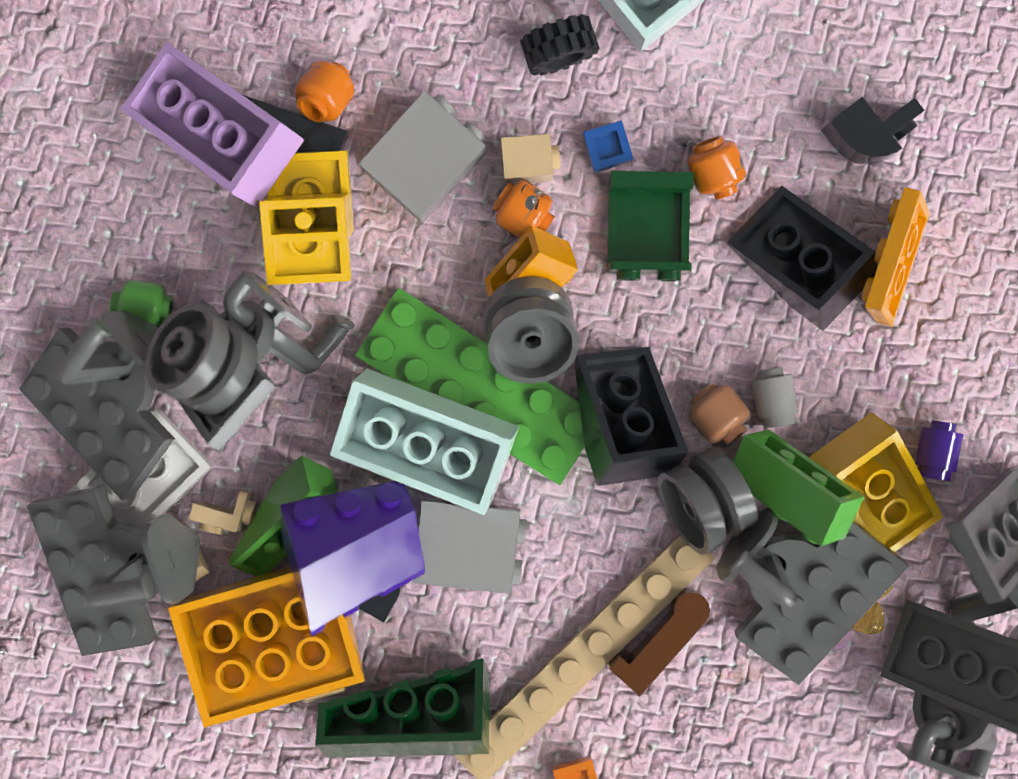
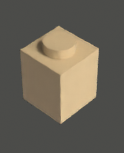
(529, 158)

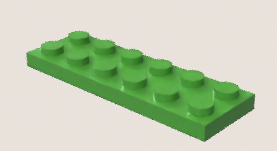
(445, 359)

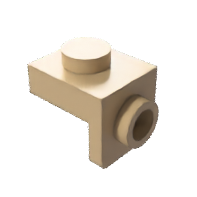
(217, 518)

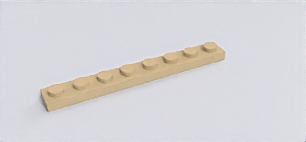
(587, 654)

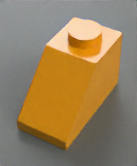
(534, 255)

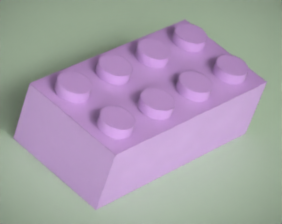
(211, 125)

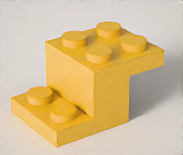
(309, 220)

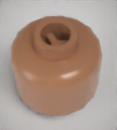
(719, 414)

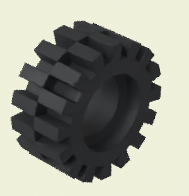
(559, 45)

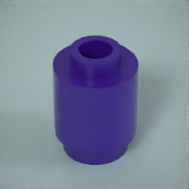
(938, 450)

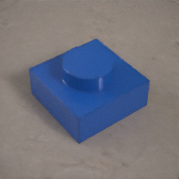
(607, 146)

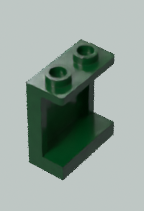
(649, 224)

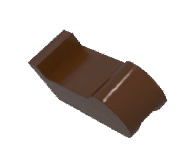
(663, 643)

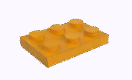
(896, 256)

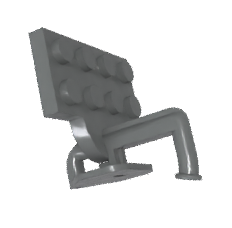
(262, 325)
(102, 398)
(989, 545)
(100, 571)
(809, 597)
(961, 687)

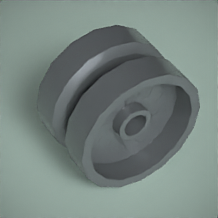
(530, 330)
(201, 359)
(707, 500)

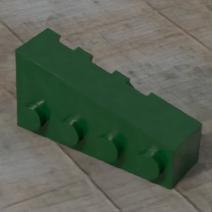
(411, 718)

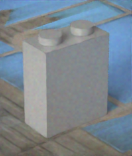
(424, 155)
(469, 547)

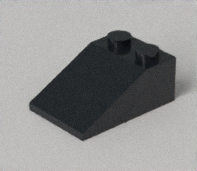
(804, 257)
(626, 416)

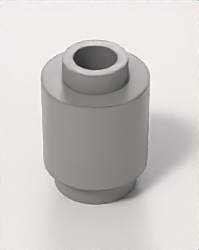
(775, 398)

